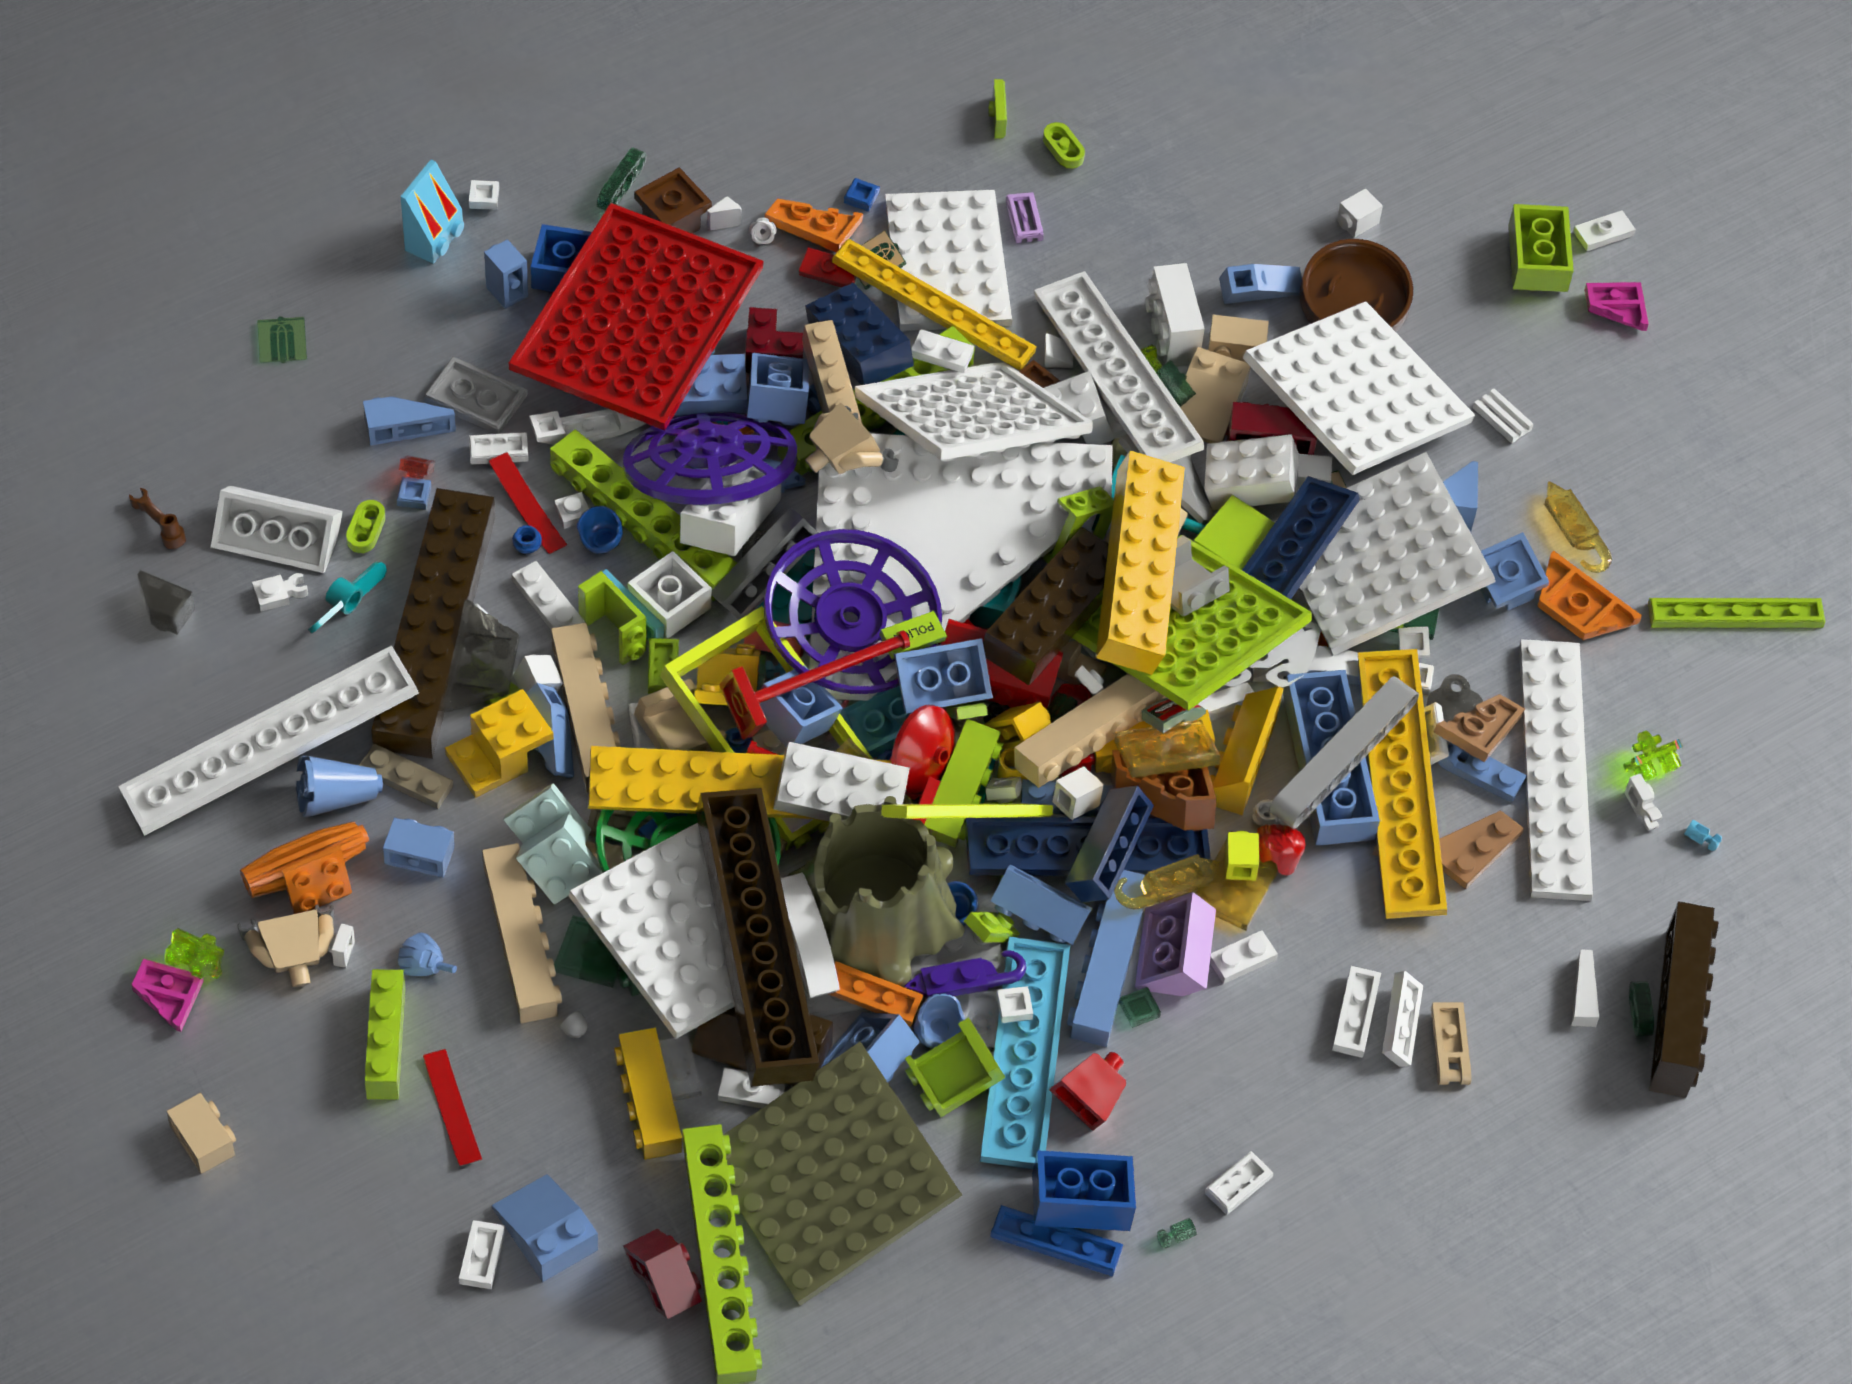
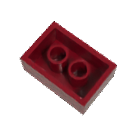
(1261, 421)

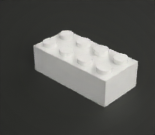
(728, 525)
(830, 782)

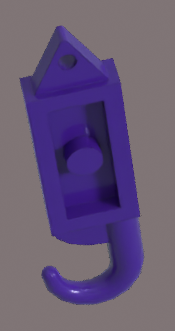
(965, 976)

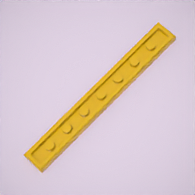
(934, 304)

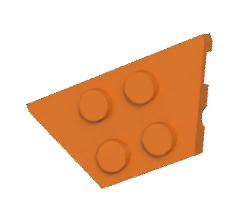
(1582, 602)

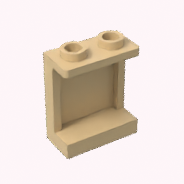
(668, 722)

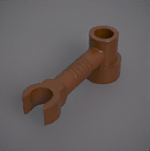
(171, 532)

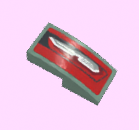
(1166, 714)

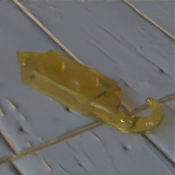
(1576, 525)
(1169, 882)

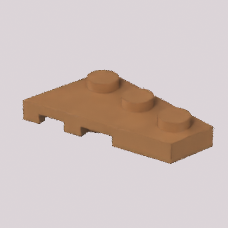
(1482, 728)

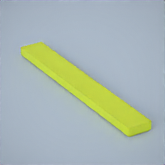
(912, 811)

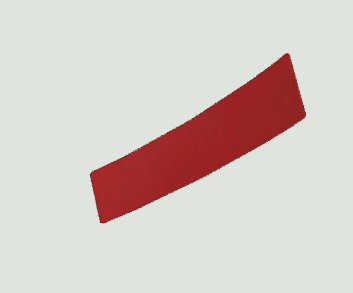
(526, 502)
(452, 1107)

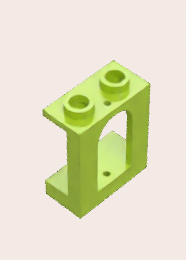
(1080, 508)

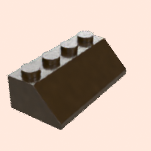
(721, 1040)

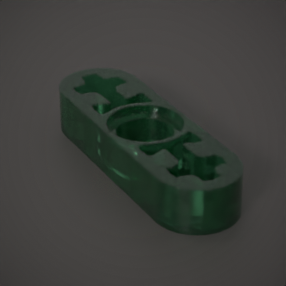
(622, 178)

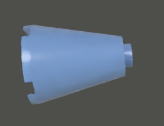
(334, 785)

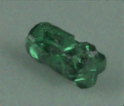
(1179, 1232)

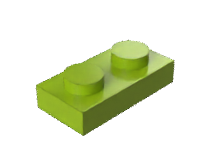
(992, 926)

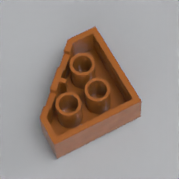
(1178, 797)

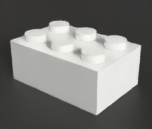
(1174, 313)
(1252, 470)

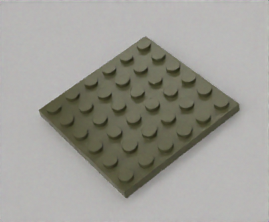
(834, 1173)

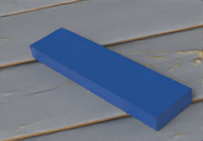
(1057, 1242)

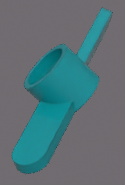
(347, 595)

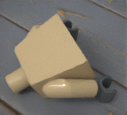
(846, 444)
(291, 942)

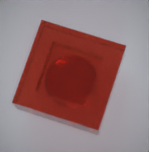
(416, 466)

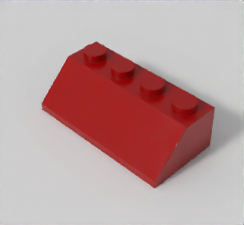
(1005, 687)

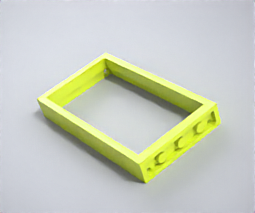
(711, 647)

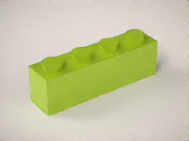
(964, 777)
(385, 1034)

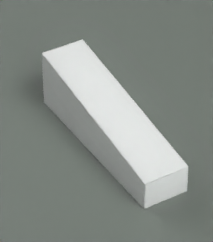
(1224, 701)
(1585, 1001)

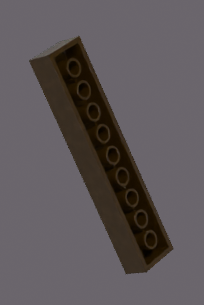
(430, 622)
(756, 937)

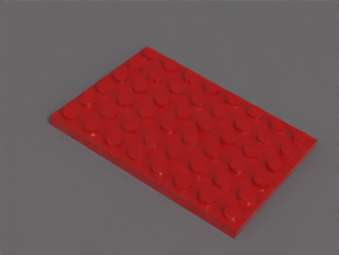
(636, 316)

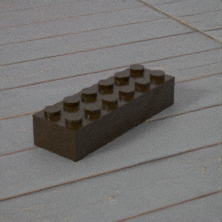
(1050, 609)
(1683, 1000)

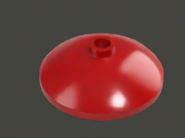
(924, 746)

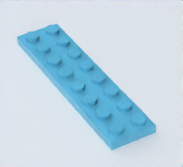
(1027, 1056)

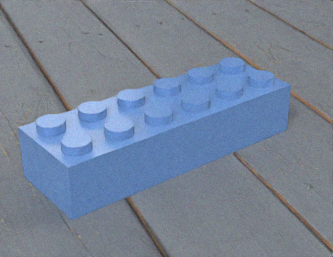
(1316, 711)

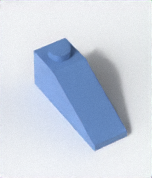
(402, 419)

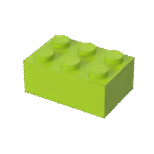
(1540, 248)

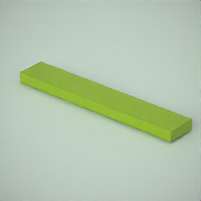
(1736, 613)

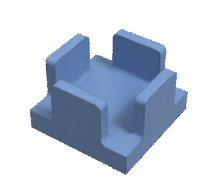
(1515, 573)

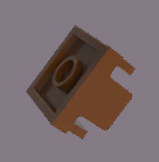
(674, 201)

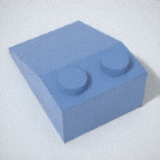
(943, 675)
(547, 1227)

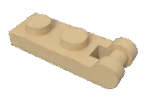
(1451, 1042)

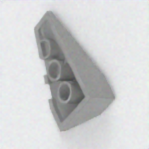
(1193, 494)

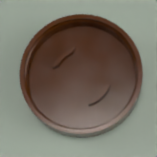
(1356, 273)

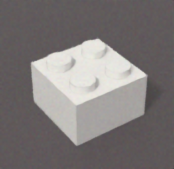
(672, 593)

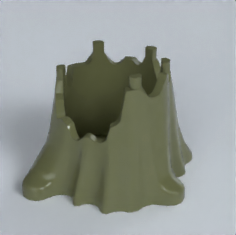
(882, 892)

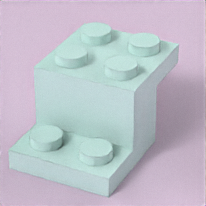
(553, 843)

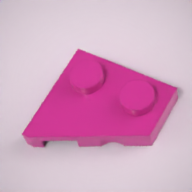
(1618, 302)
(167, 991)

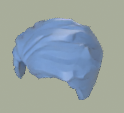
(938, 1020)

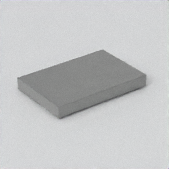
(476, 395)

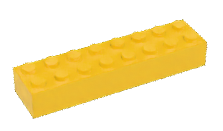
(1140, 563)

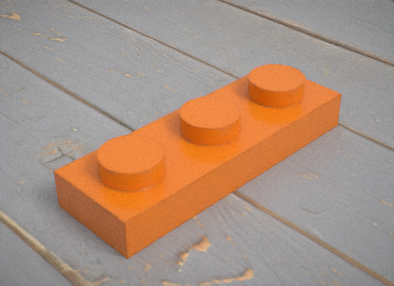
(876, 993)

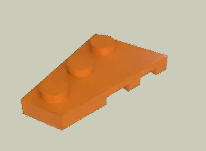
(817, 226)

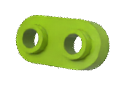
(1067, 148)
(365, 529)

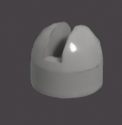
(574, 1025)

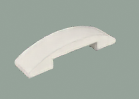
(594, 426)
(1322, 661)
(809, 937)

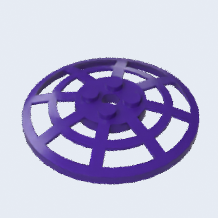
(711, 448)
(846, 598)

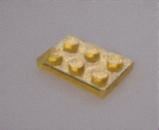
(1180, 748)
(1237, 899)

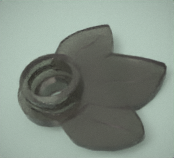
(1452, 701)

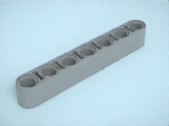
(1343, 752)

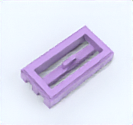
(1027, 234)

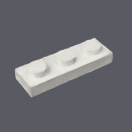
(545, 596)
(1356, 1011)
(1402, 1019)

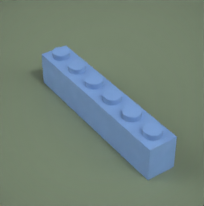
(1106, 966)

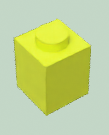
(1241, 855)

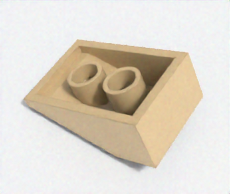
(1217, 385)

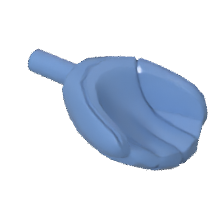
(422, 957)

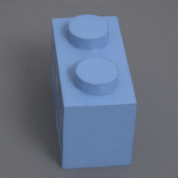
(506, 273)
(418, 847)

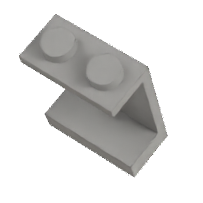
(1192, 583)

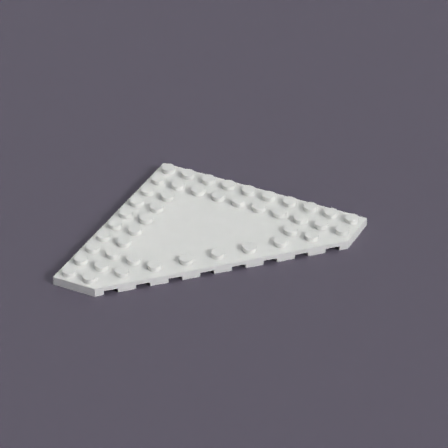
(963, 519)

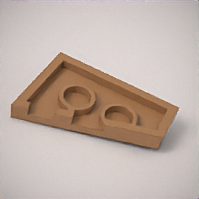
(1476, 846)

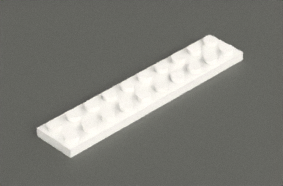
(1118, 369)
(268, 740)
(1555, 771)

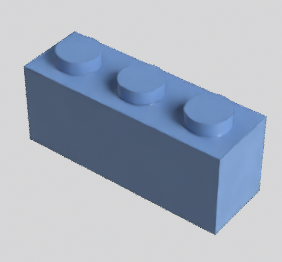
(1040, 905)

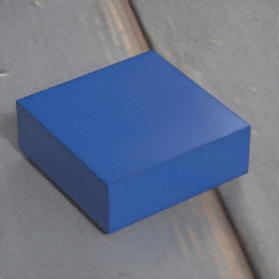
(861, 194)

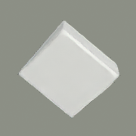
(724, 215)
(1056, 353)

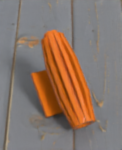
(308, 867)

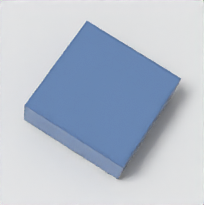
(414, 493)

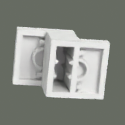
(1084, 397)

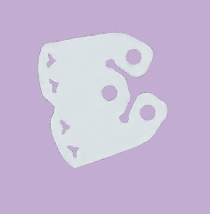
(1297, 649)

